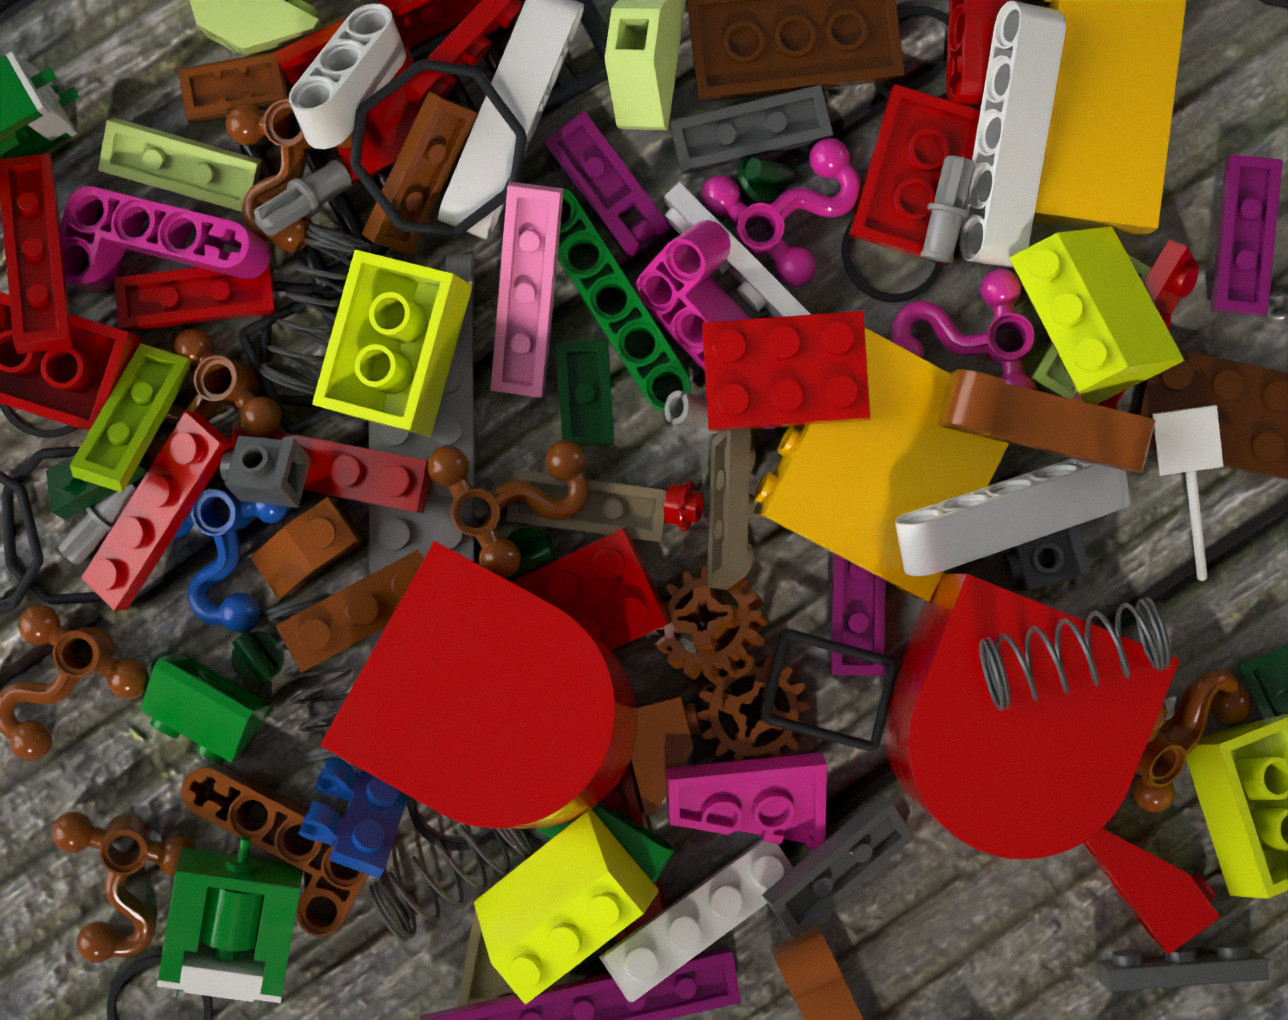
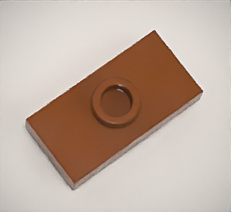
(217, 87)

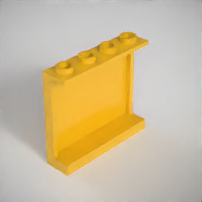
(855, 478)

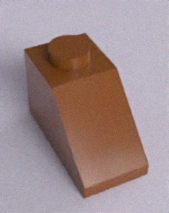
(307, 547)
(661, 743)

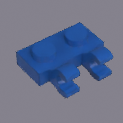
(370, 821)

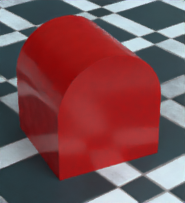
(488, 703)
(1029, 774)

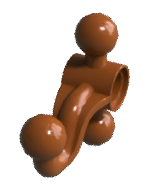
(248, 126)
(258, 414)
(564, 462)
(41, 626)
(1177, 737)
(74, 833)

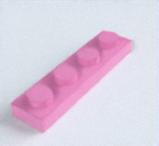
(526, 289)

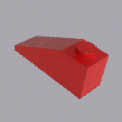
(1159, 894)

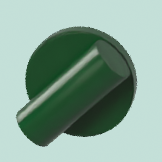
(762, 179)
(535, 550)
(256, 657)

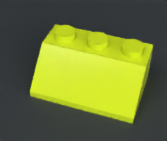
(1096, 311)
(392, 343)
(1245, 803)
(561, 905)

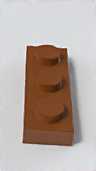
(421, 170)
(348, 614)

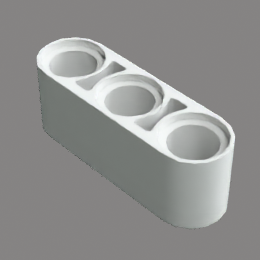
(346, 73)

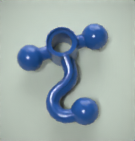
(239, 610)

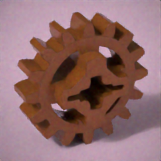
(724, 639)
(730, 703)

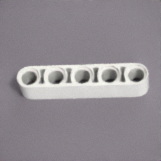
(524, 84)
(1012, 132)
(1008, 514)

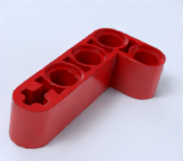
(969, 48)

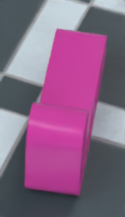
(164, 238)
(680, 286)

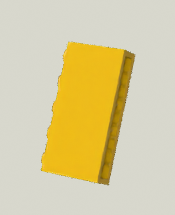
(1111, 115)

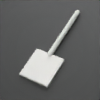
(1188, 443)

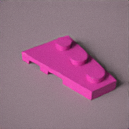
(754, 796)

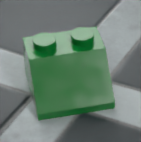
(203, 707)

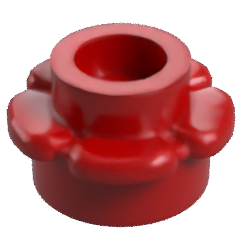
(683, 505)

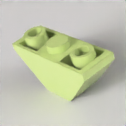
(255, 25)
(643, 61)

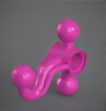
(793, 265)
(998, 290)

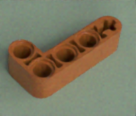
(1045, 422)
(275, 838)
(814, 977)

